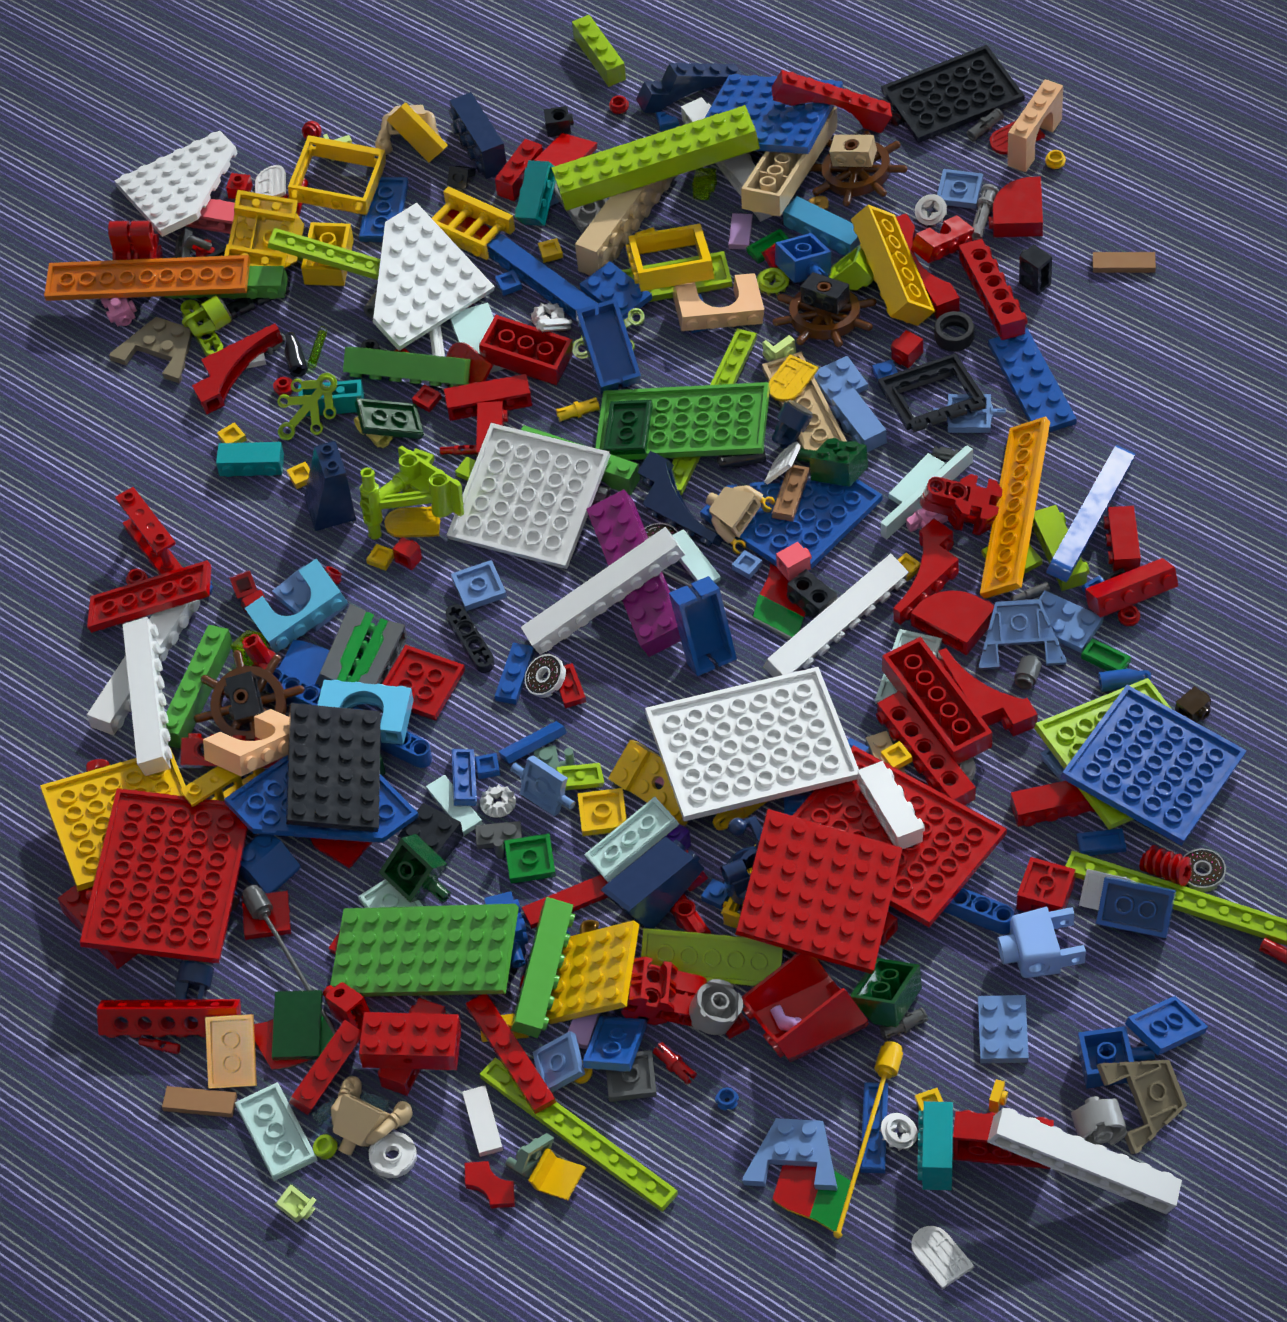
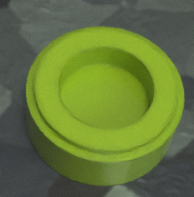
(325, 1146)

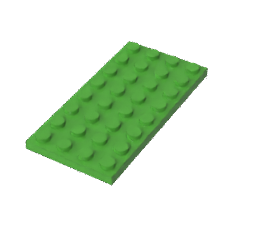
(698, 419)
(426, 950)

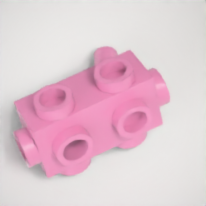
(120, 310)

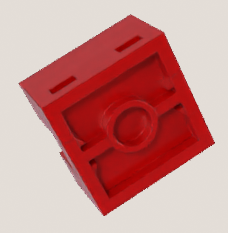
(1045, 886)

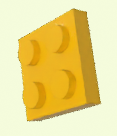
(601, 811)

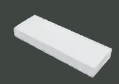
(482, 1121)

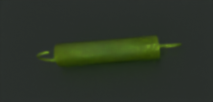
(317, 347)

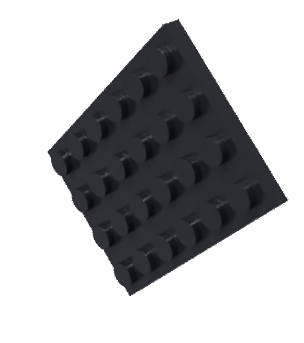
(952, 93)
(333, 768)

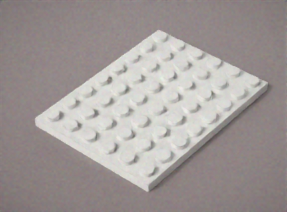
(751, 743)

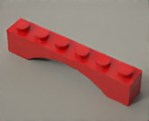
(797, 89)
(940, 292)

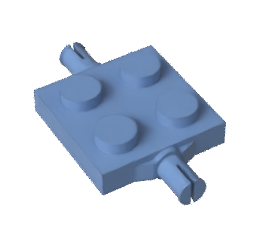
(973, 422)
(543, 785)

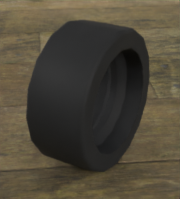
(954, 319)

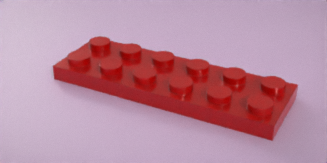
(149, 596)

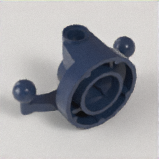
(735, 870)

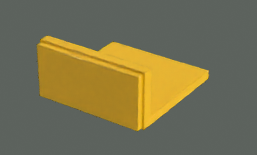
(556, 1175)

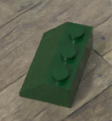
(888, 991)

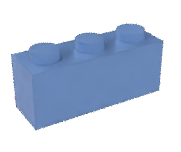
(858, 419)

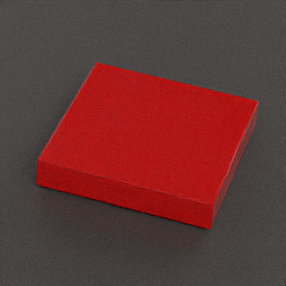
(279, 917)

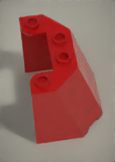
(806, 993)

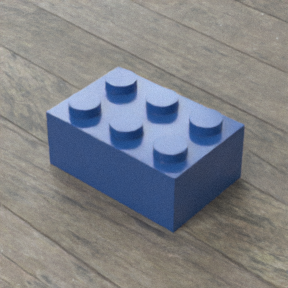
(1136, 907)

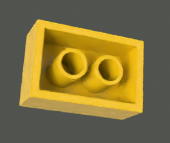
(334, 234)

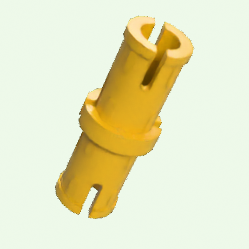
(577, 409)

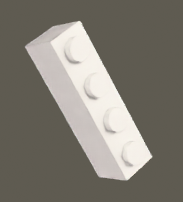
(890, 805)

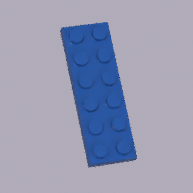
(1032, 380)

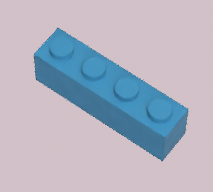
(824, 225)

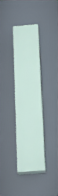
(906, 509)

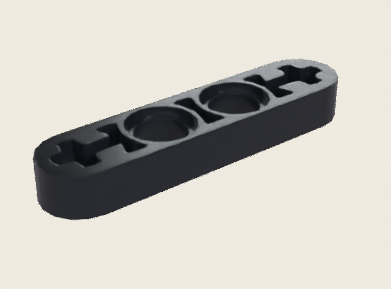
(469, 638)

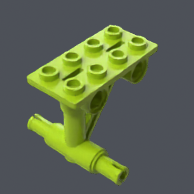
(419, 485)

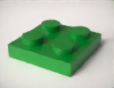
(530, 858)

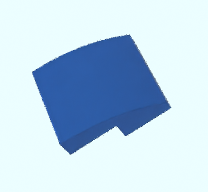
(304, 661)

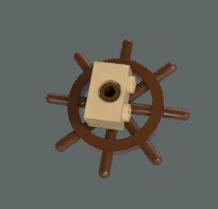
(854, 159)

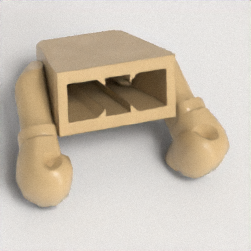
(383, 139)
(362, 1122)

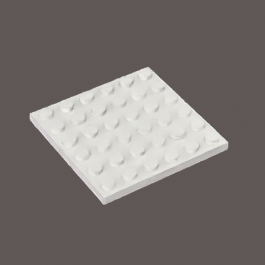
(529, 495)

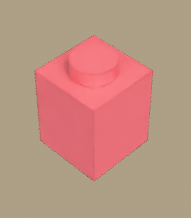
(793, 560)

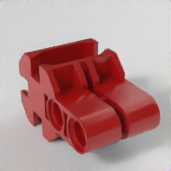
(134, 241)
(963, 501)
(668, 992)

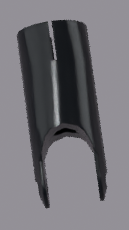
(294, 356)
(740, 460)

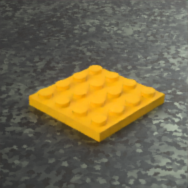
(595, 972)

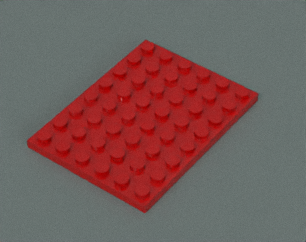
(931, 871)
(165, 877)

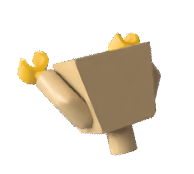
(734, 510)

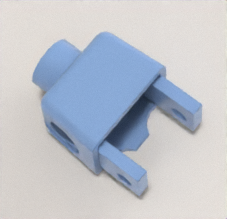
(1035, 944)

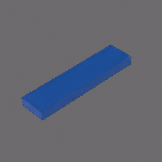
(875, 1152)

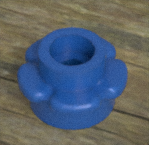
(727, 1093)

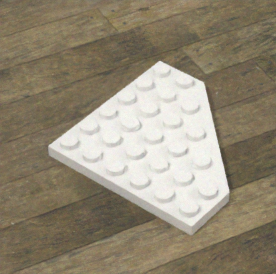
(179, 184)
(422, 278)

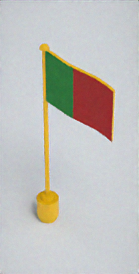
(795, 1184)

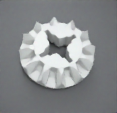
(927, 203)
(554, 310)
(499, 808)
(904, 1125)

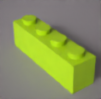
(599, 50)
(1050, 531)

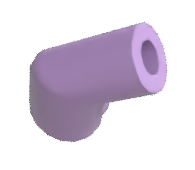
(783, 1022)

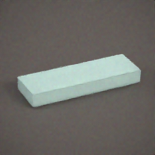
(915, 478)
(694, 560)
(442, 793)

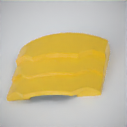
(253, 225)

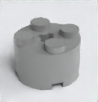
(715, 1007)
(1099, 1121)

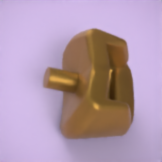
(820, 201)
(588, 925)

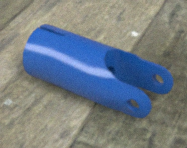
(1118, 679)

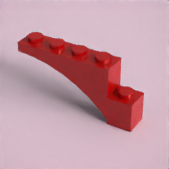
(227, 365)
(935, 569)
(993, 706)

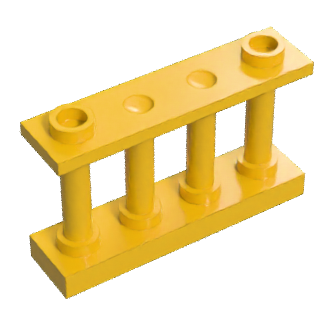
(478, 210)
(213, 782)

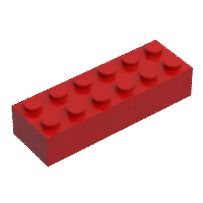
(937, 699)

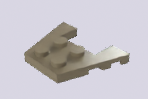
(161, 340)
(1154, 1092)

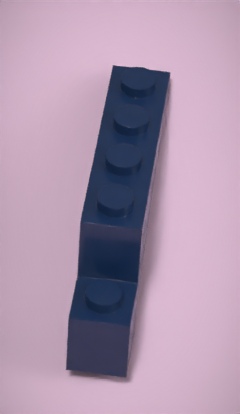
(680, 81)
(667, 502)

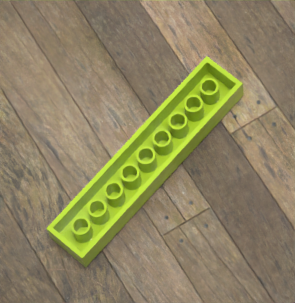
(655, 158)

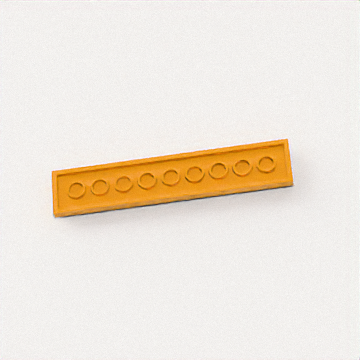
(1015, 517)

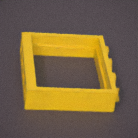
(341, 152)
(670, 274)

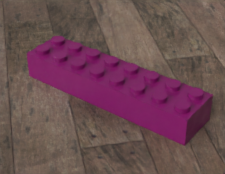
(648, 607)

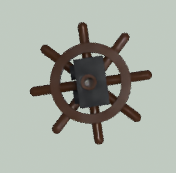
(825, 302)
(244, 693)

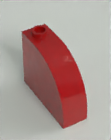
(1018, 209)
(954, 617)

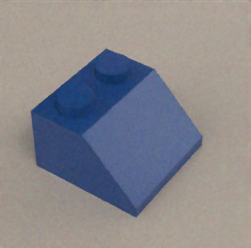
(267, 863)

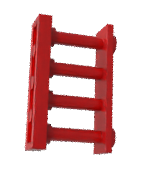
(148, 532)

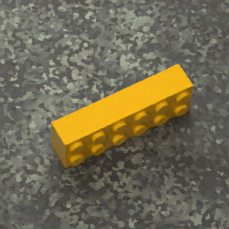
(892, 265)

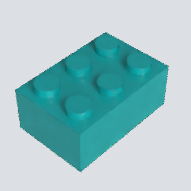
(935, 1145)

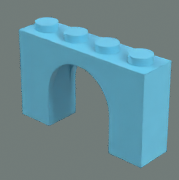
(283, 629)
(392, 700)

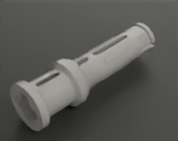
(985, 206)

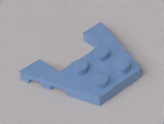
(1020, 624)
(794, 1144)

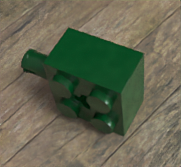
(836, 461)
(415, 870)

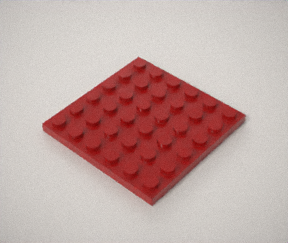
(819, 891)

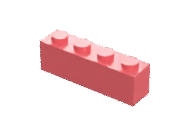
(216, 217)

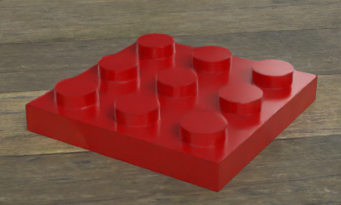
(428, 676)

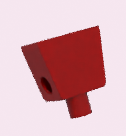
(342, 1000)

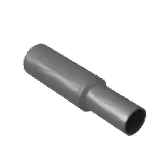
(1031, 592)

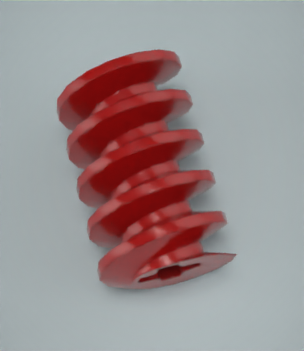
(1166, 865)

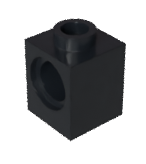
(558, 121)

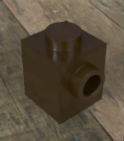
(1194, 705)

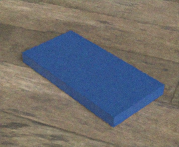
(386, 203)

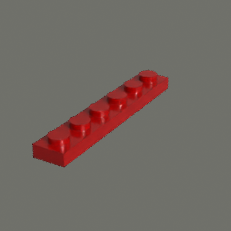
(510, 1053)

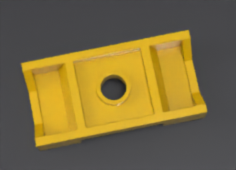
(637, 773)

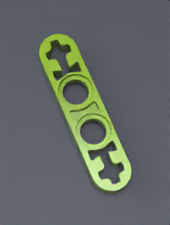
(205, 344)

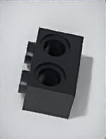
(1035, 269)
(810, 594)

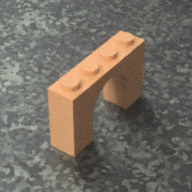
(1041, 112)
(696, 315)
(246, 756)

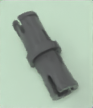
(990, 120)
(908, 1021)

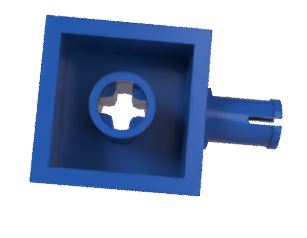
(802, 256)
(520, 937)
(1107, 1046)

